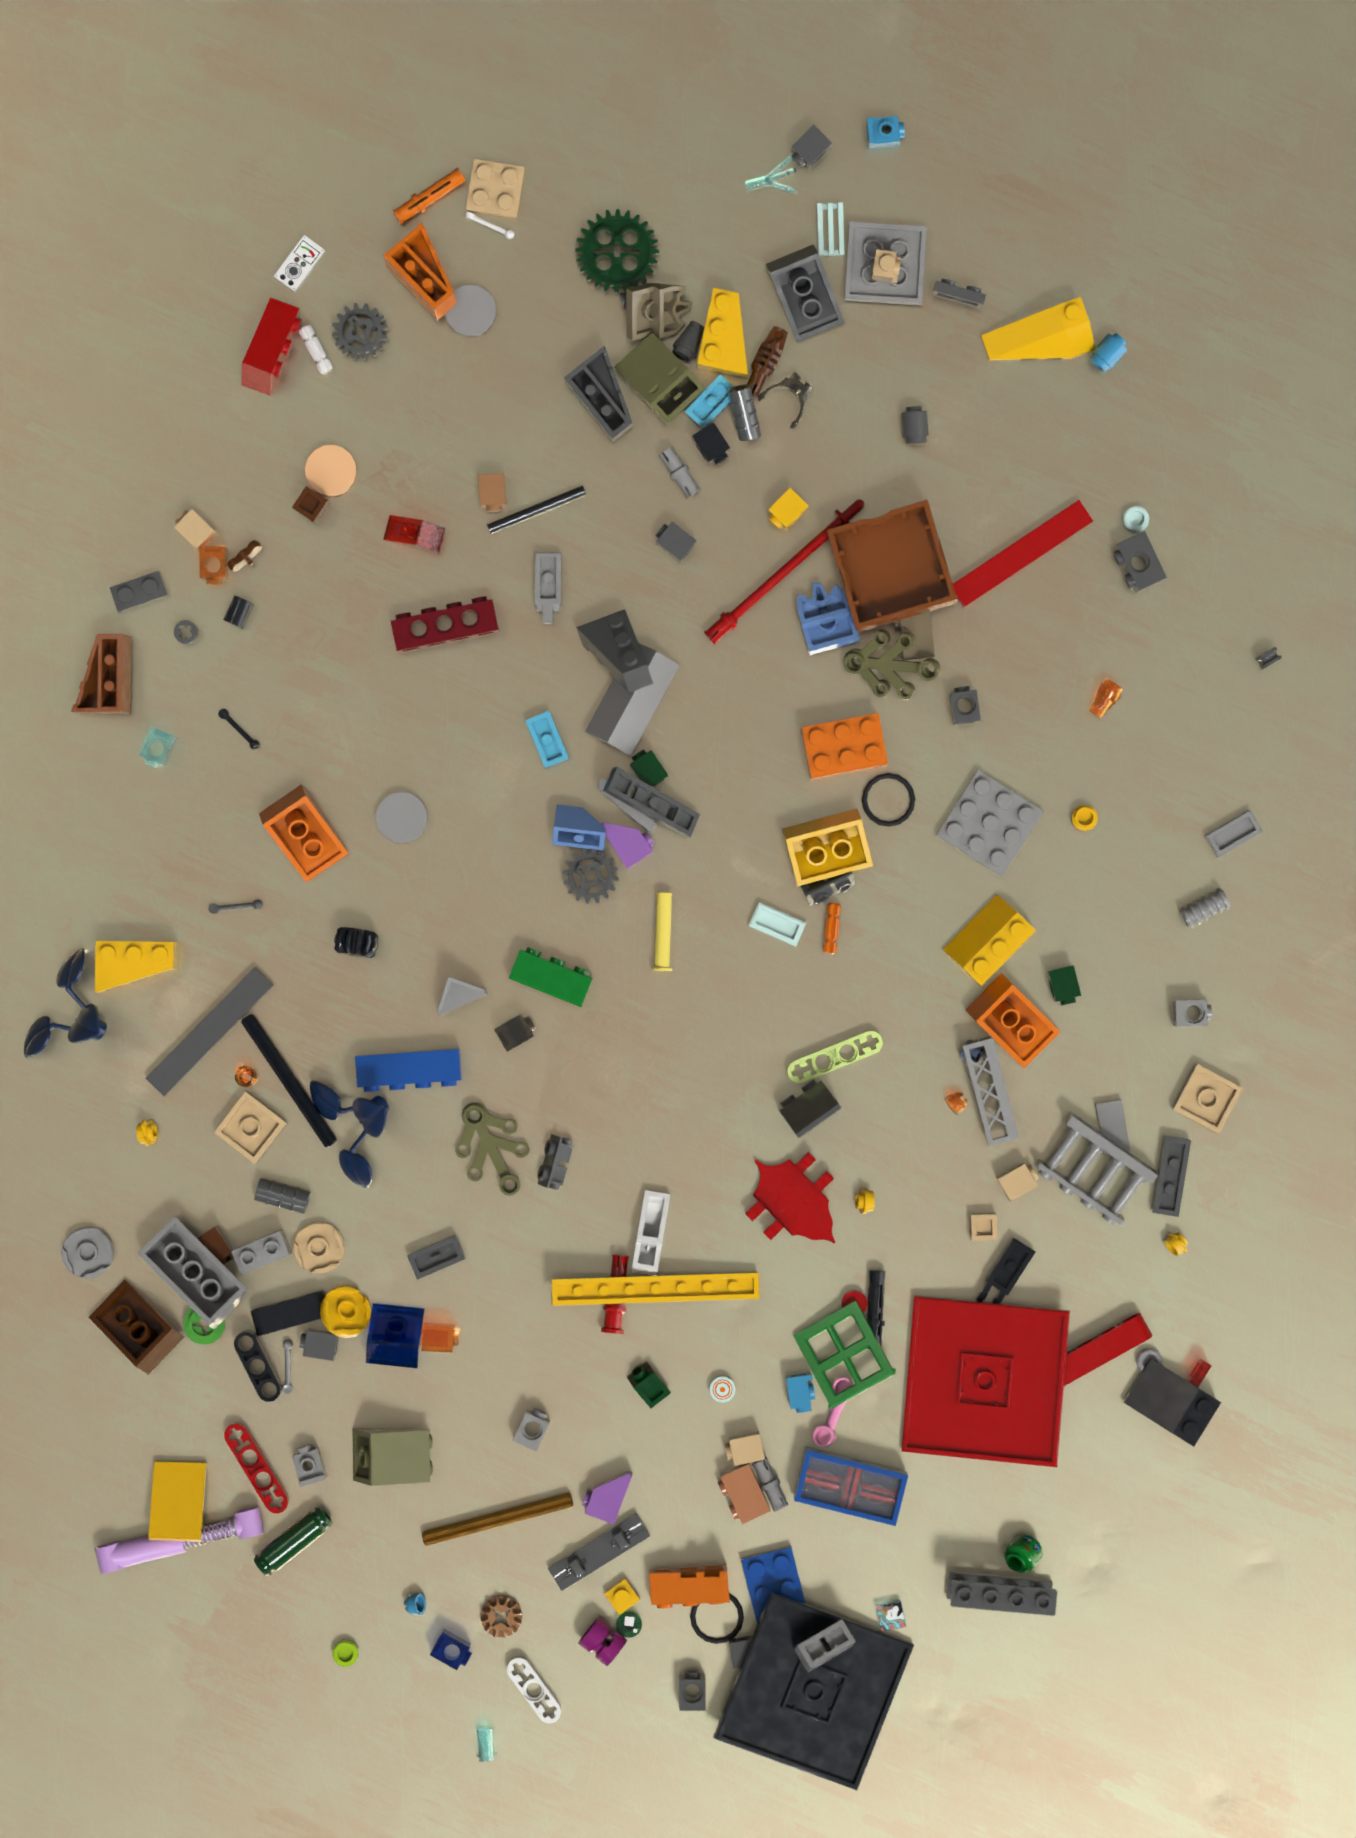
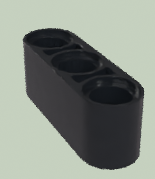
(287, 1313)
(258, 1352)

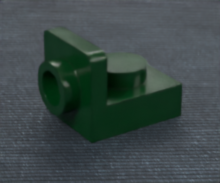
(648, 1384)

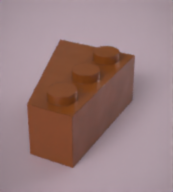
(107, 677)

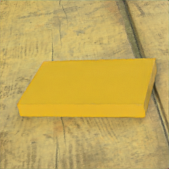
(177, 1501)

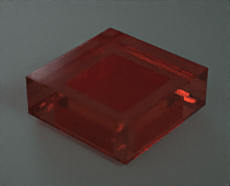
(1199, 1372)

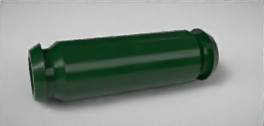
(293, 1541)

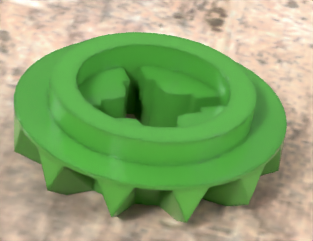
(196, 1332)

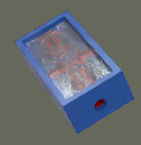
(850, 1486)

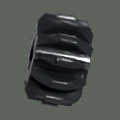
(356, 942)

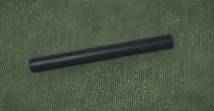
(288, 1080)

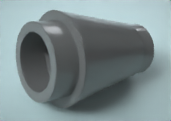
(688, 342)

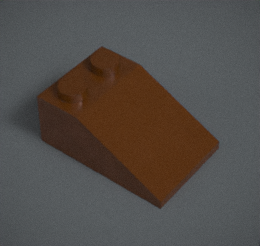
(136, 1327)

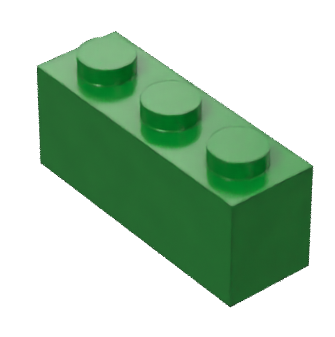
(551, 976)

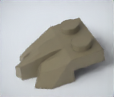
(655, 310)

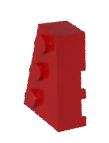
(269, 346)

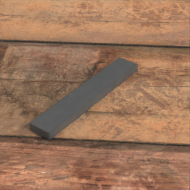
(209, 1031)

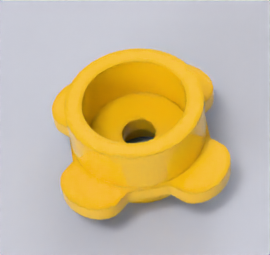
(147, 1132)

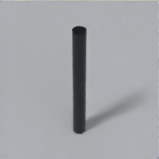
(536, 509)

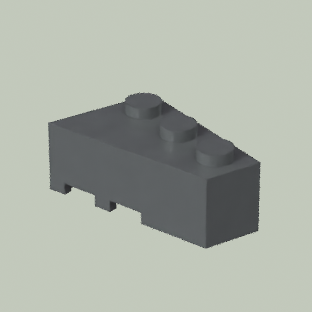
(600, 394)
(617, 648)

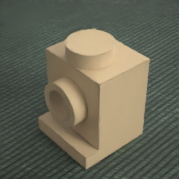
(886, 266)

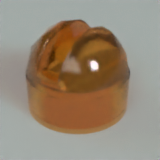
(243, 1081)
(955, 1103)

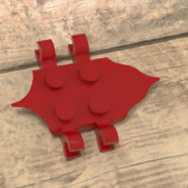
(793, 1200)

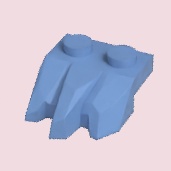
(826, 619)

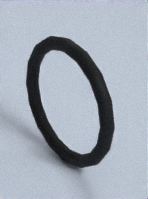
(865, 796)
(724, 1639)

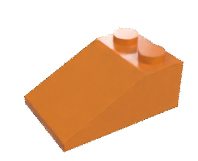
(303, 833)
(1012, 1021)

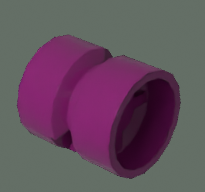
(595, 1635)

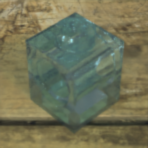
(168, 741)

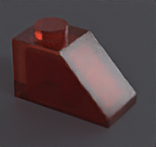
(414, 533)

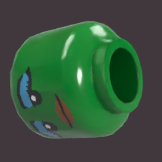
(1023, 1553)

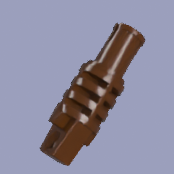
(767, 358)

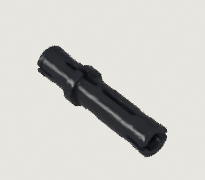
(876, 1302)

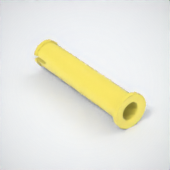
(662, 932)

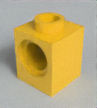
(787, 510)

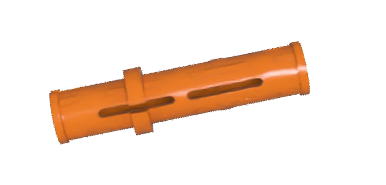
(403, 213)

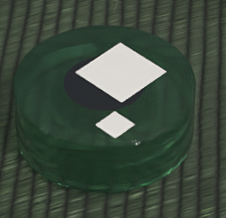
(629, 1624)

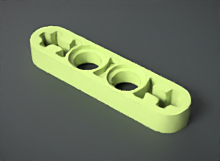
(834, 1055)

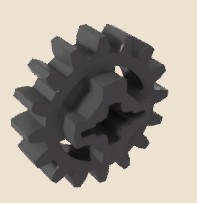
(370, 325)
(584, 886)

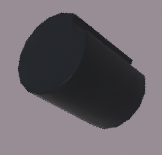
(238, 612)

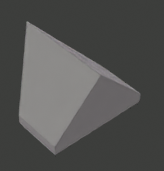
(458, 994)

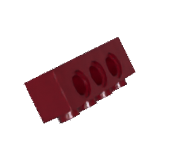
(407, 641)

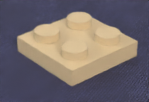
(495, 189)
(1207, 1098)
(250, 1127)

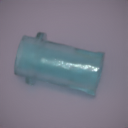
(485, 1745)

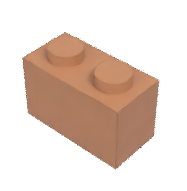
(744, 1493)

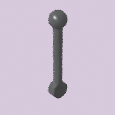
(214, 908)

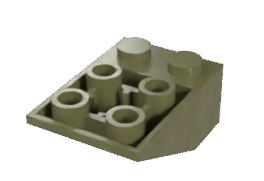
(659, 378)

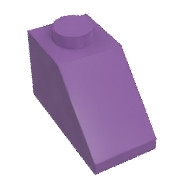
(628, 843)
(607, 1498)

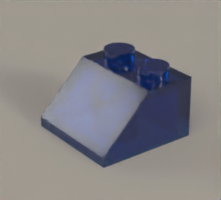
(394, 1336)

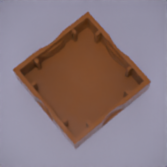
(892, 566)

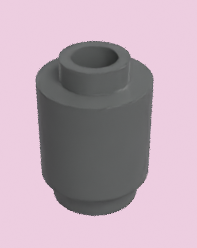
(915, 425)

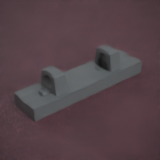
(651, 802)
(599, 1551)

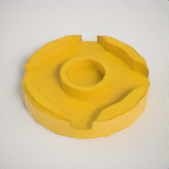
(345, 1311)

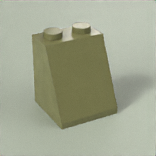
(391, 1456)

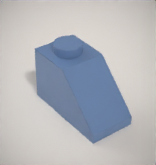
(577, 829)

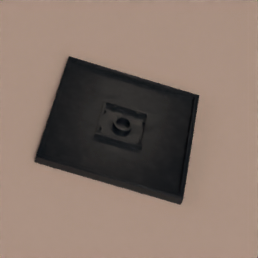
(815, 1718)

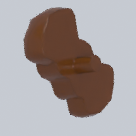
(245, 556)

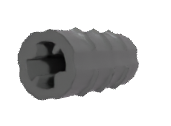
(744, 412)
(282, 1196)

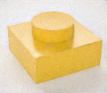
(622, 1596)

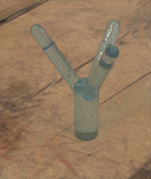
(772, 176)

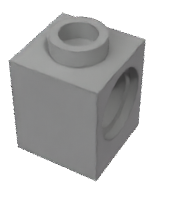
(1180, 1017)
(527, 1439)

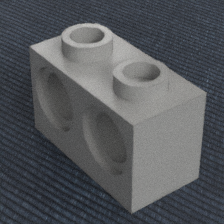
(261, 1252)
(824, 1645)

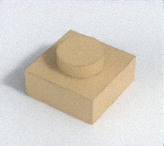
(983, 1227)

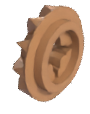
(501, 1604)

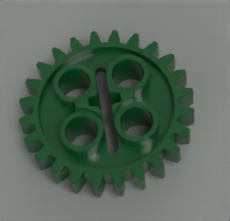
(617, 227)

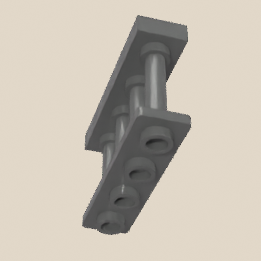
(1001, 1593)

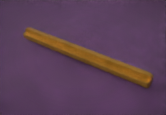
(497, 1519)

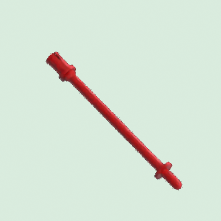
(729, 620)

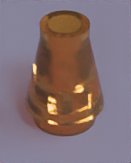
(1106, 697)

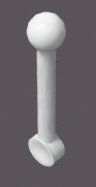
(509, 234)

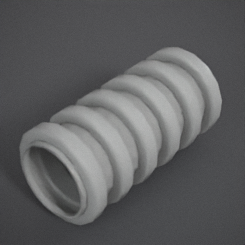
(1204, 908)

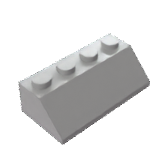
(193, 1272)

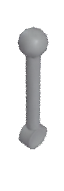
(287, 1388)

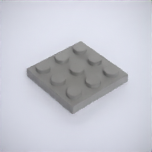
(910, 245)
(989, 823)

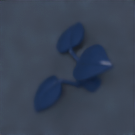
(86, 1025)
(371, 1115)

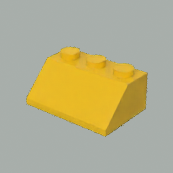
(827, 847)
(988, 940)

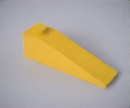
(1051, 333)

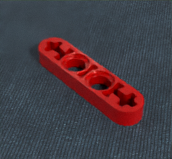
(260, 1465)

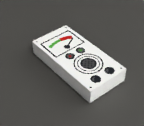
(299, 263)

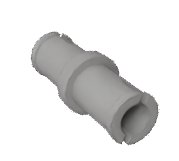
(679, 472)
(770, 1484)

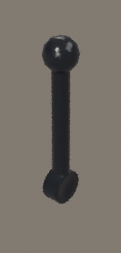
(224, 714)

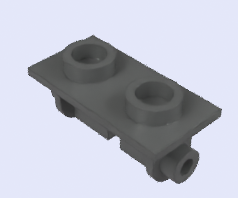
(819, 891)
(550, 1173)

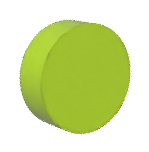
(345, 1653)

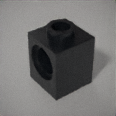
(711, 444)

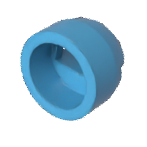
(415, 1604)

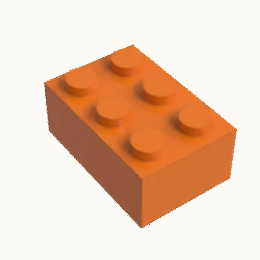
(844, 746)

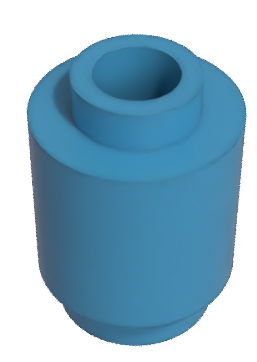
(1108, 352)

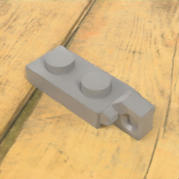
(547, 584)

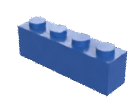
(408, 1068)

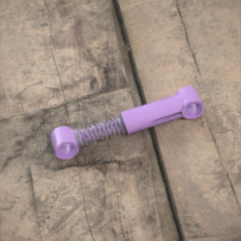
(119, 1555)

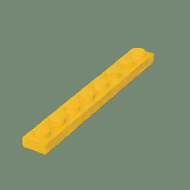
(654, 1288)

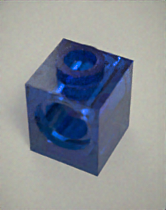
(447, 1638)

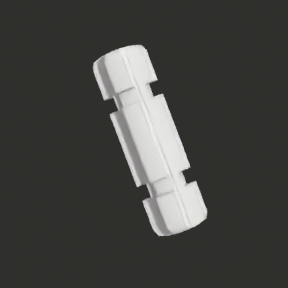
(315, 349)

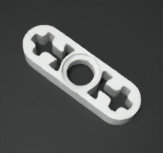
(517, 1677)

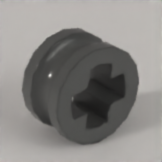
(194, 631)
(1268, 658)

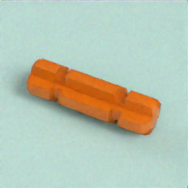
(831, 928)

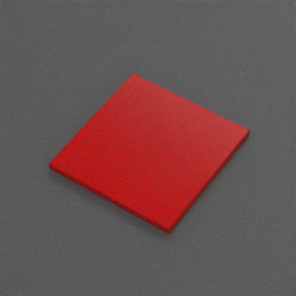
(985, 1381)

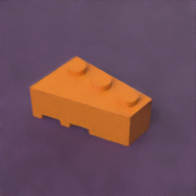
(420, 271)
(689, 1586)

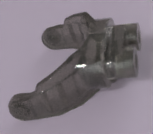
(793, 385)

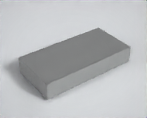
(1233, 833)
(1112, 1122)

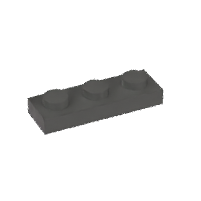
(1171, 1176)

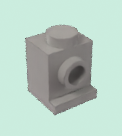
(317, 1472)

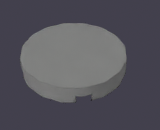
(473, 311)
(401, 817)
(87, 1252)

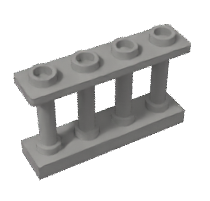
(1098, 1144)

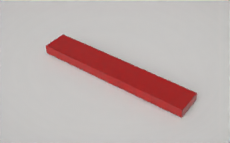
(1022, 553)

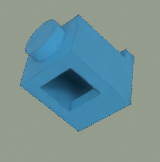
(877, 138)
(800, 1391)

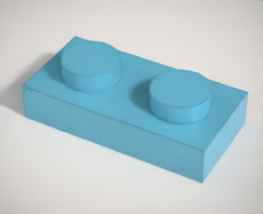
(710, 402)
(547, 739)

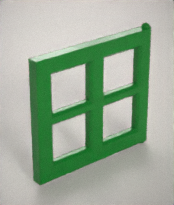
(844, 1354)

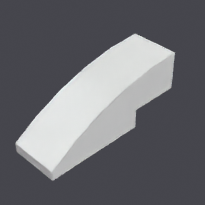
(650, 1233)

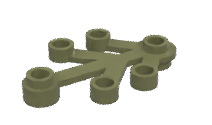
(888, 665)
(489, 1144)

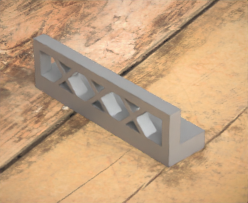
(997, 1085)

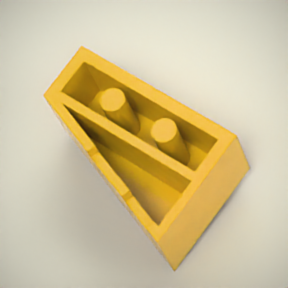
(723, 337)
(129, 961)

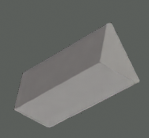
(625, 715)

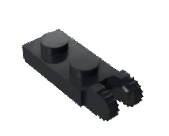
(1007, 1270)

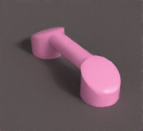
(826, 1435)

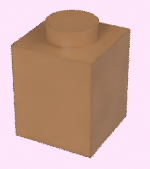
(492, 491)

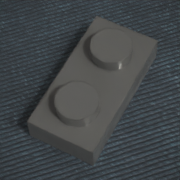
(949, 290)
(138, 591)
(436, 1257)

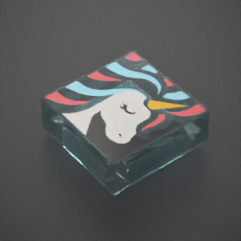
(890, 1615)

